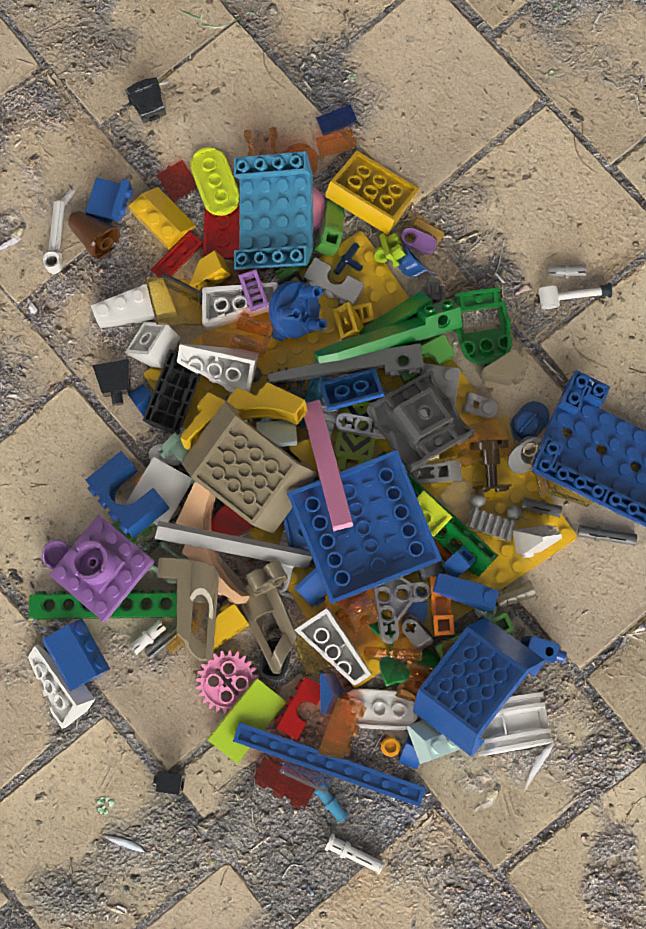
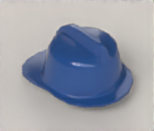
(411, 265)
(529, 420)

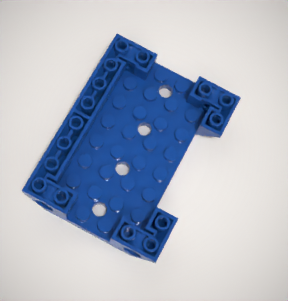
(578, 465)

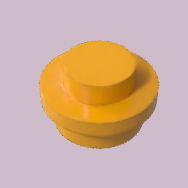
(390, 746)

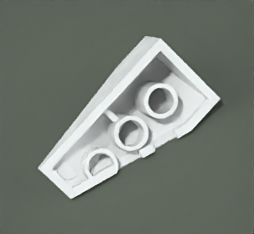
(221, 365)
(535, 539)
(65, 704)

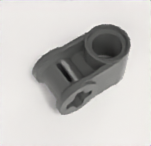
(418, 634)

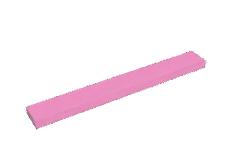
(327, 466)

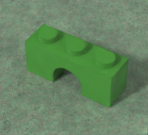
(437, 349)

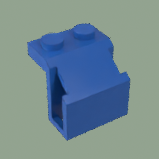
(109, 200)

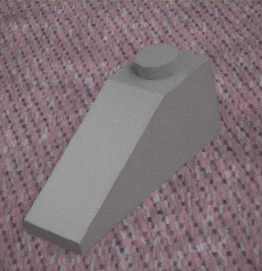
(438, 473)

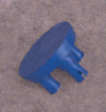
(296, 309)

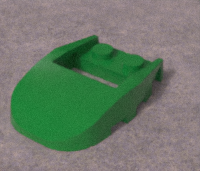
(486, 345)

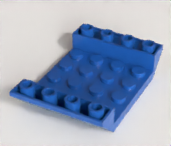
(474, 683)

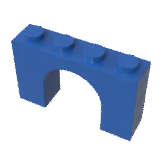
(135, 516)

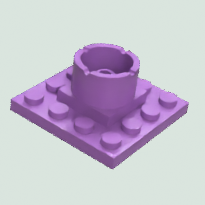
(101, 568)

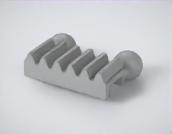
(489, 523)

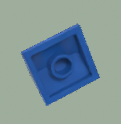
(329, 692)

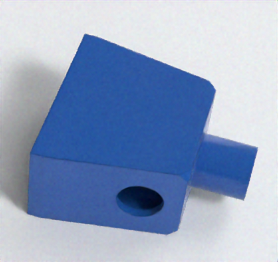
(540, 645)

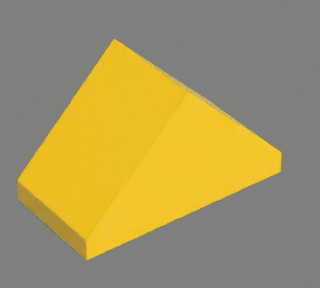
(347, 320)

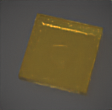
(178, 643)

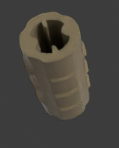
(515, 594)

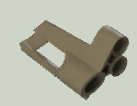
(195, 583)
(266, 599)

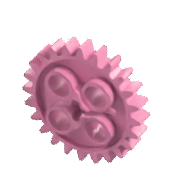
(213, 693)

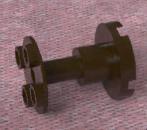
(490, 458)

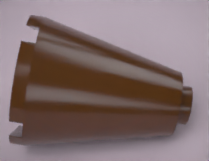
(94, 233)

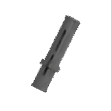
(607, 535)

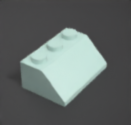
(429, 742)

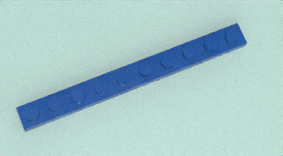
(331, 766)

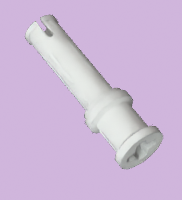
(345, 849)

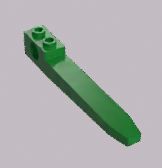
(430, 322)

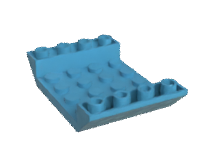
(274, 211)

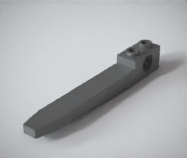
(378, 359)

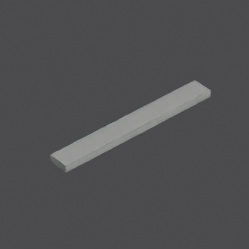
(233, 544)

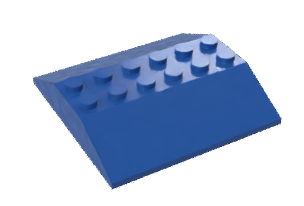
(386, 534)

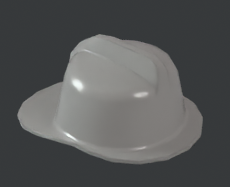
(524, 452)

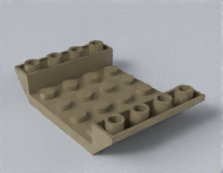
(246, 469)

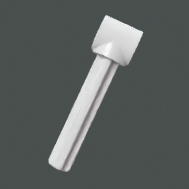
(55, 239)

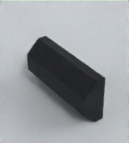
(171, 395)

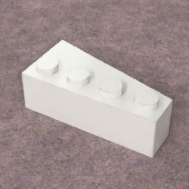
(225, 303)
(124, 308)
(335, 646)

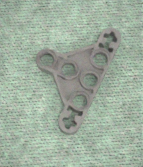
(396, 605)

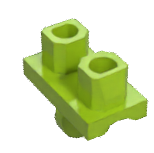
(390, 249)

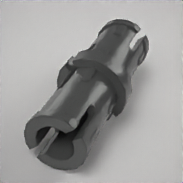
(541, 507)

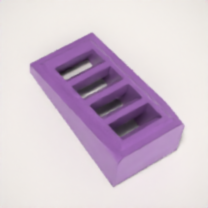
(246, 276)

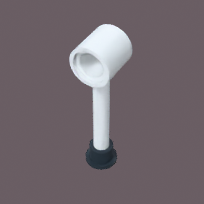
(550, 296)

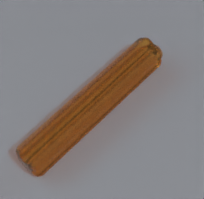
(402, 654)

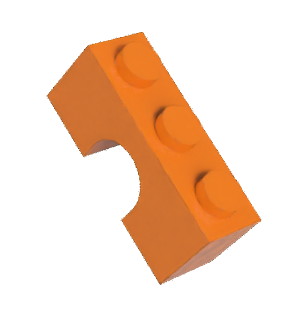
(441, 613)

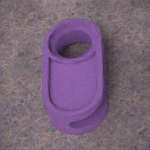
(423, 242)

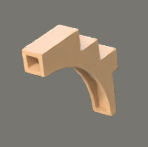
(198, 514)

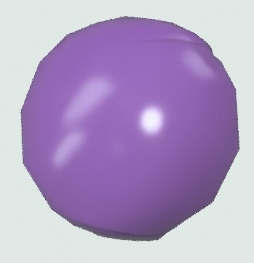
(54, 552)

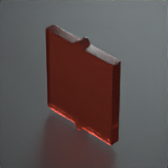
(177, 181)

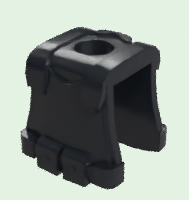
(147, 99)

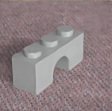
(346, 292)

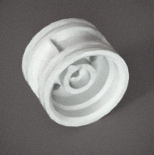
(517, 726)

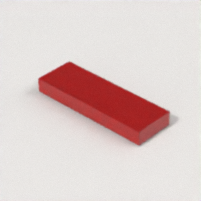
(178, 255)

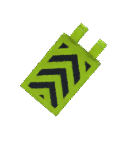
(351, 445)

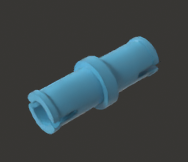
(332, 805)

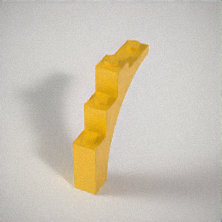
(269, 403)

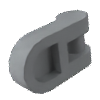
(487, 407)

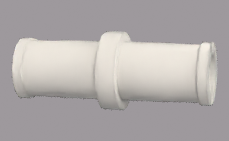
(147, 637)

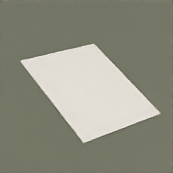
(166, 481)

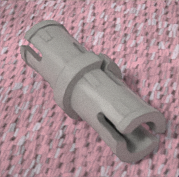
(566, 270)

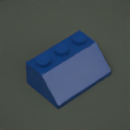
(351, 389)
(312, 589)
(76, 654)

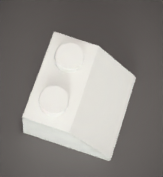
(153, 344)

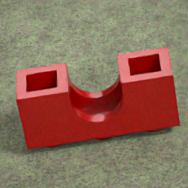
(290, 722)

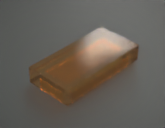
(336, 143)

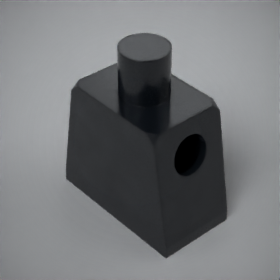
(114, 379)

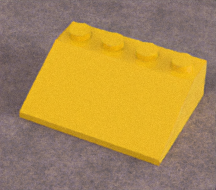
(371, 192)

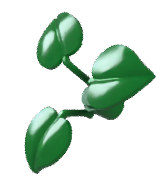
(392, 669)

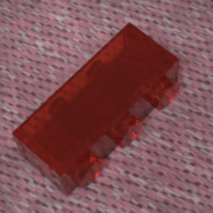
(296, 791)

